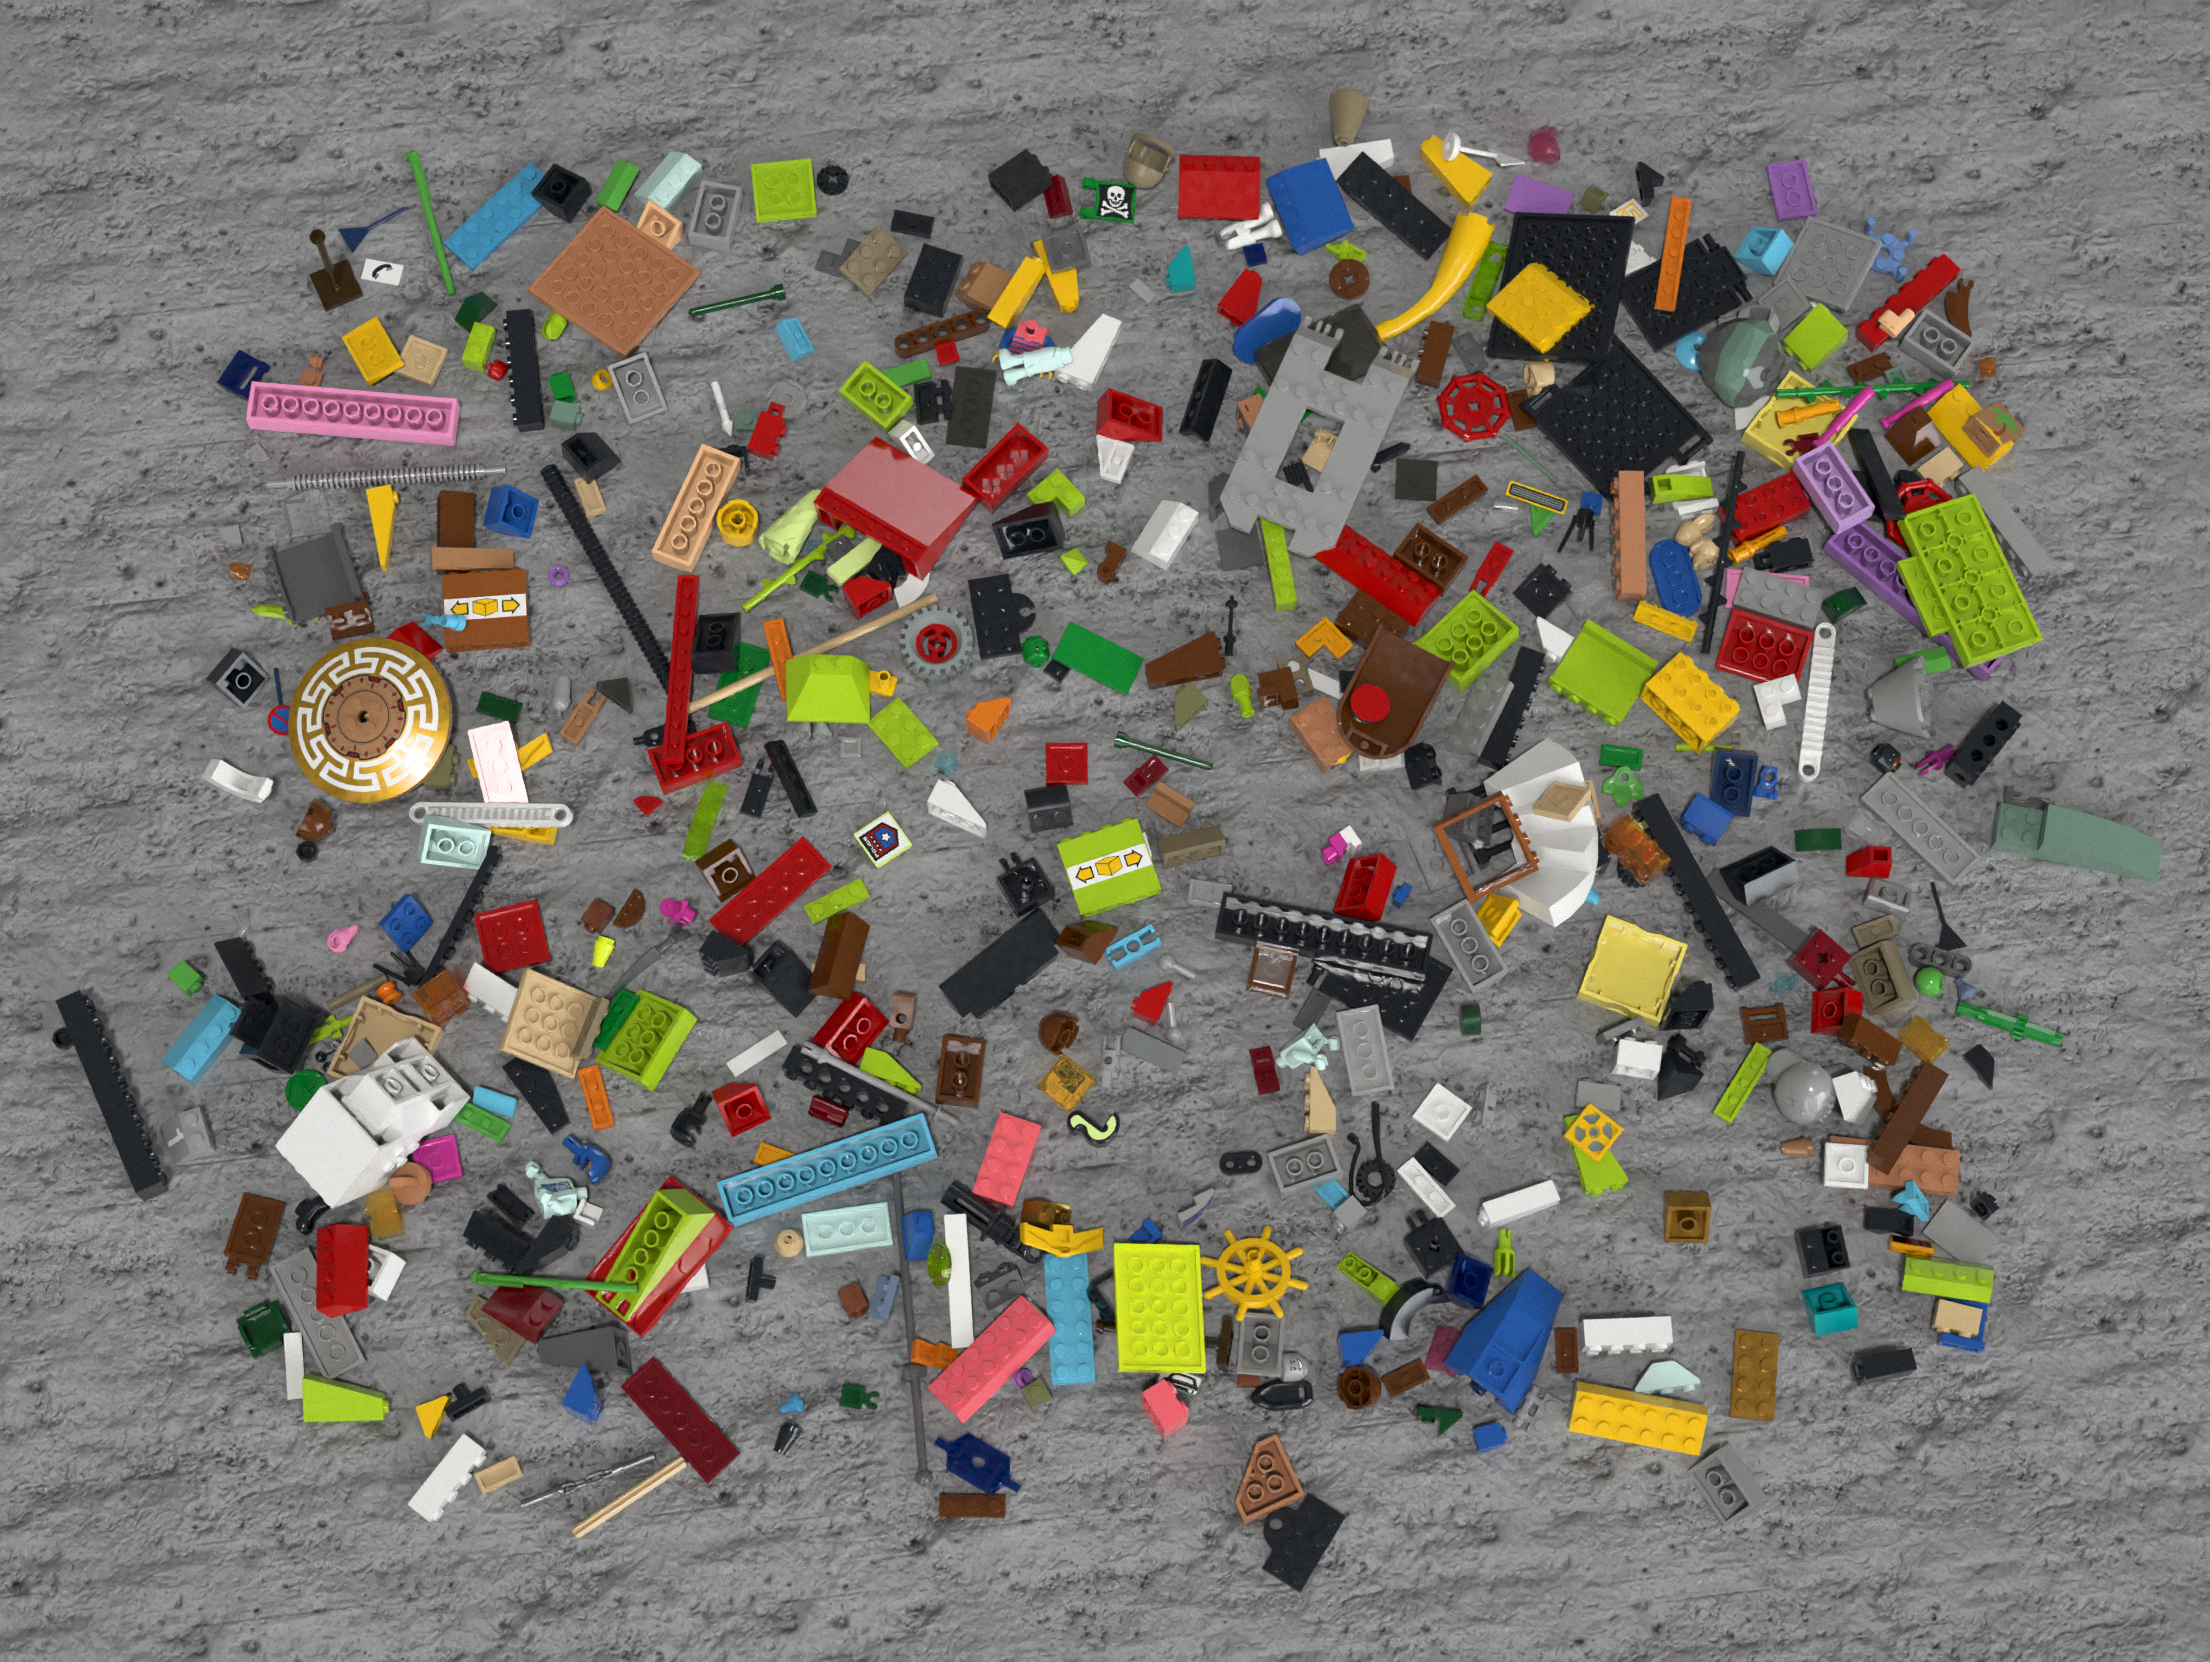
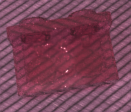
(1440, 1347)

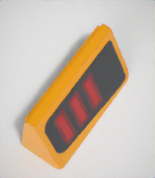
(1910, 1245)

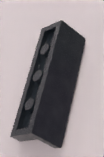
(1206, 399)

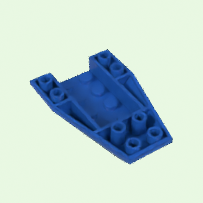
(1508, 1340)

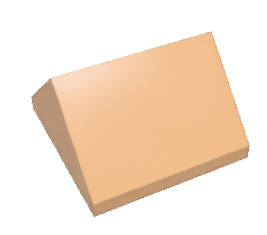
(661, 225)

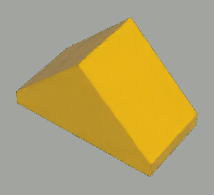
(432, 1414)

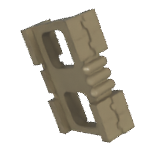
(1302, 674)

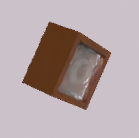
(1272, 971)

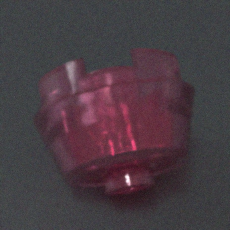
(1544, 145)

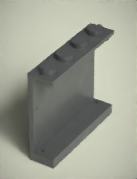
(314, 576)

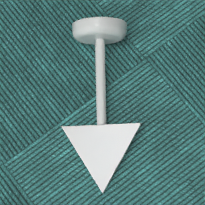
(1451, 148)

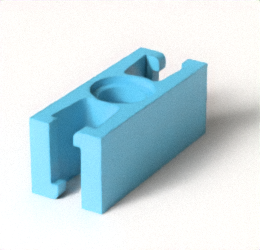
(1130, 957)

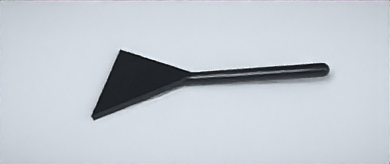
(1948, 938)

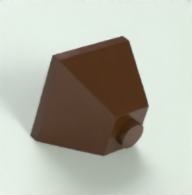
(1914, 436)

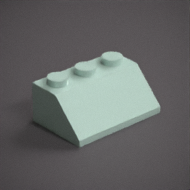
(670, 181)

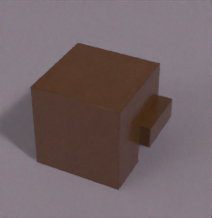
(1277, 688)

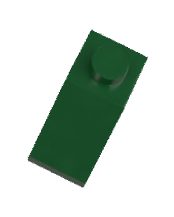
(1843, 604)

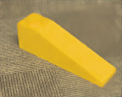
(383, 513)

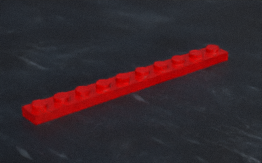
(680, 670)

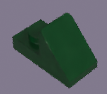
(1445, 1418)

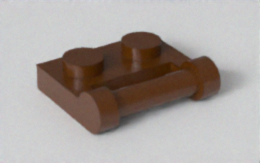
(1764, 1030)

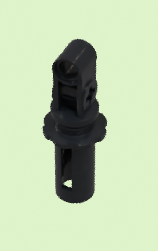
(999, 1228)

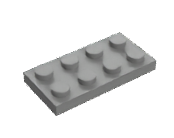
(1778, 598)
(1479, 716)
(1365, 1050)

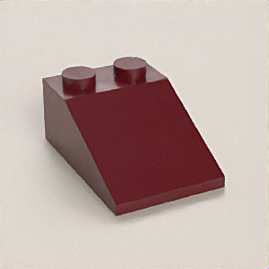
(524, 1310)

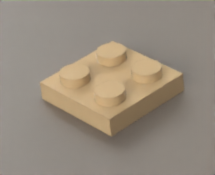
(422, 361)
(1562, 801)

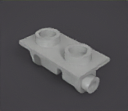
(1484, 1097)

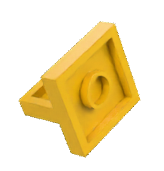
(1498, 916)

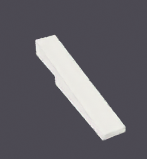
(959, 1282)

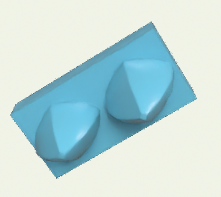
(1914, 1201)

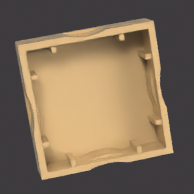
(380, 1029)

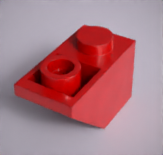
(1870, 862)

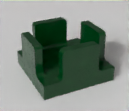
(263, 1328)

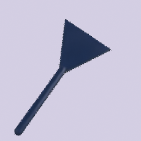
(355, 236)

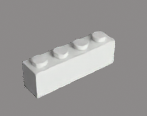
(447, 1478)

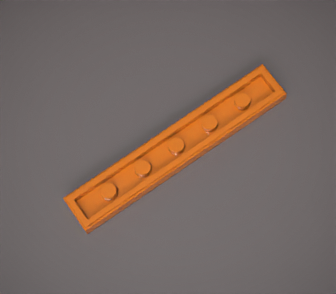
(1673, 254)

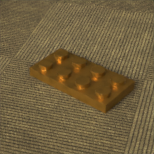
(1754, 1375)

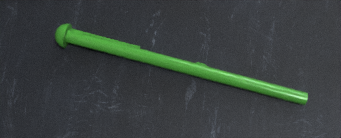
(414, 159)
(478, 1278)

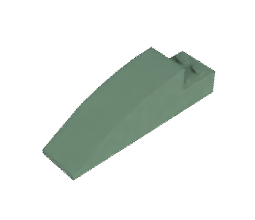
(2076, 840)

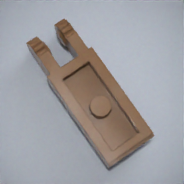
(582, 718)

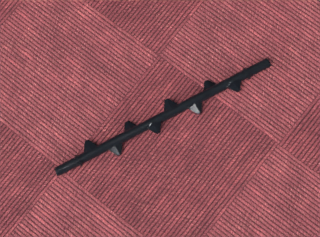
(1723, 561)

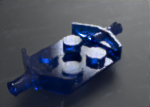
(988, 1478)

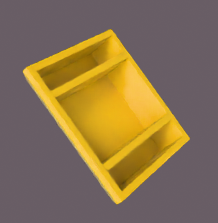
(1539, 307)

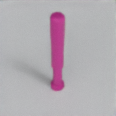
(1927, 397)
(1854, 406)

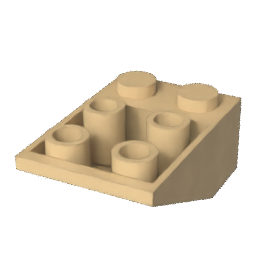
(1319, 1107)

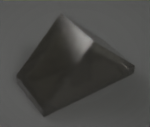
(618, 692)

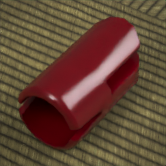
(828, 1111)

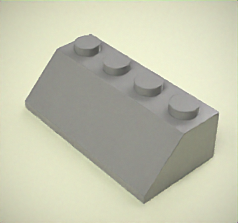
(1469, 946)

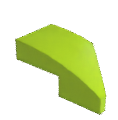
(1346, 251)

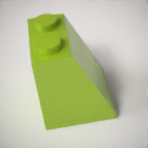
(1815, 339)

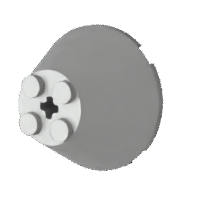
(1906, 700)

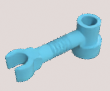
(455, 621)

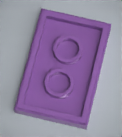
(1791, 190)
(1536, 197)

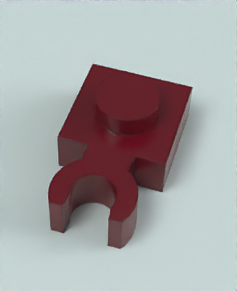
(1802, 445)

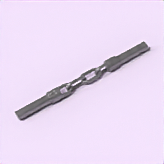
(558, 1491)

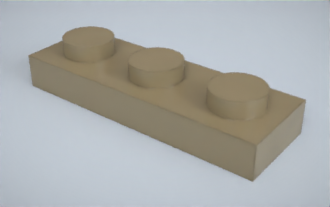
(590, 1029)

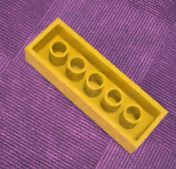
(1637, 1418)

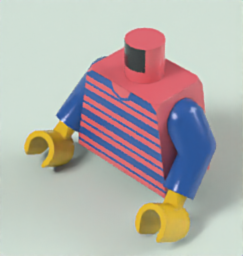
(1027, 338)

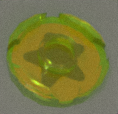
(939, 1265)

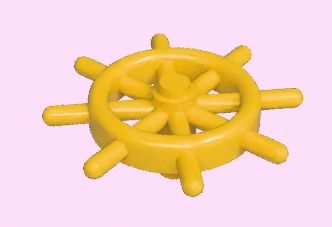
(1253, 1273)

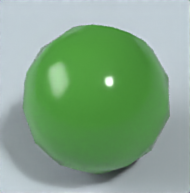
(1929, 981)

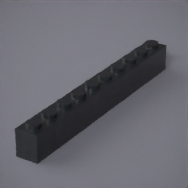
(1697, 895)

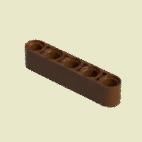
(949, 326)

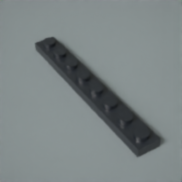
(463, 915)

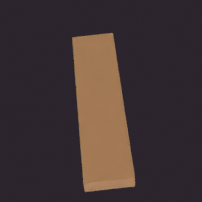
(471, 558)

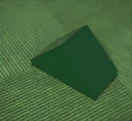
(474, 309)

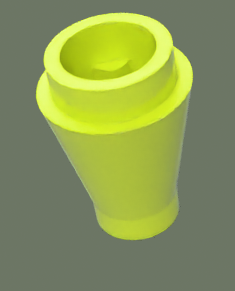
(602, 950)

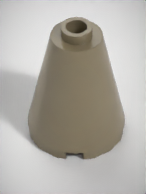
(1347, 114)

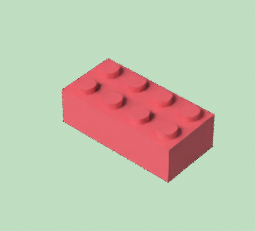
(1006, 1161)

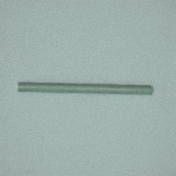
(1530, 458)

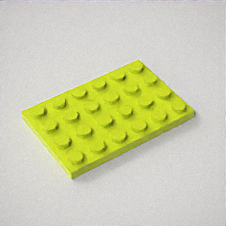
(1158, 1308)

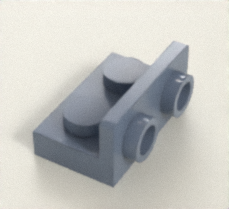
(884, 1298)

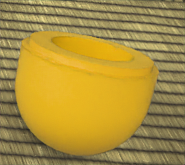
(596, 381)

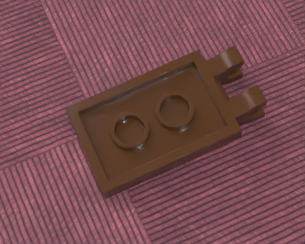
(253, 1234)

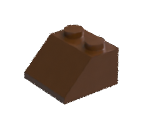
(725, 870)

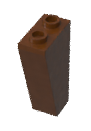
(1187, 664)

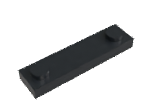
(790, 778)

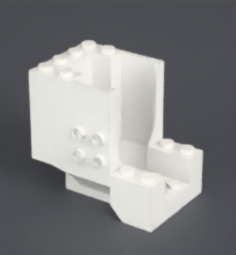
(370, 1121)

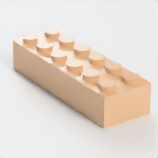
(696, 509)

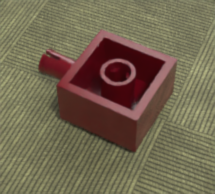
(1832, 960)

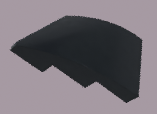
(886, 566)

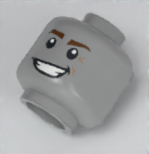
(1293, 1367)

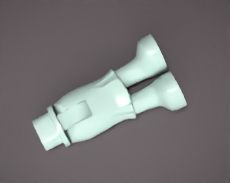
(1034, 362)

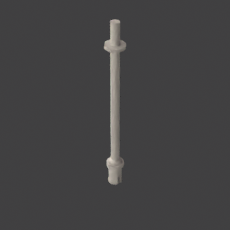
(824, 1056)

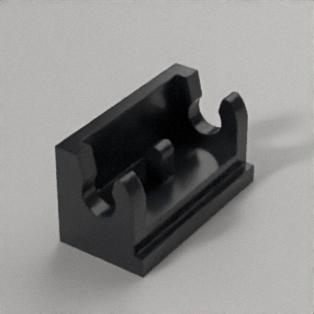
(510, 1206)

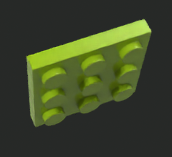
(783, 190)

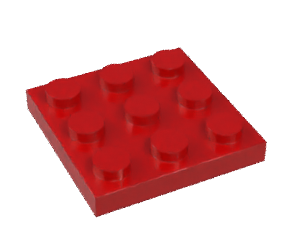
(512, 937)

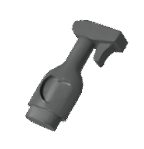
(2037, 803)

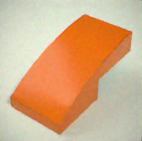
(931, 1355)

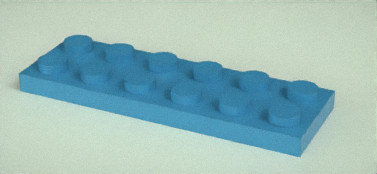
(496, 219)

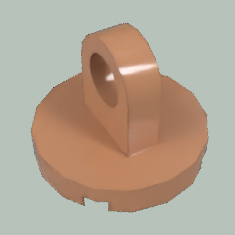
(411, 1183)

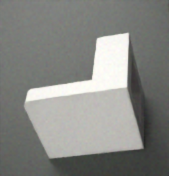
(588, 1214)

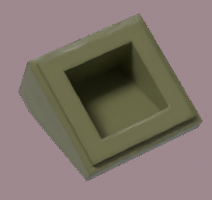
(1593, 198)

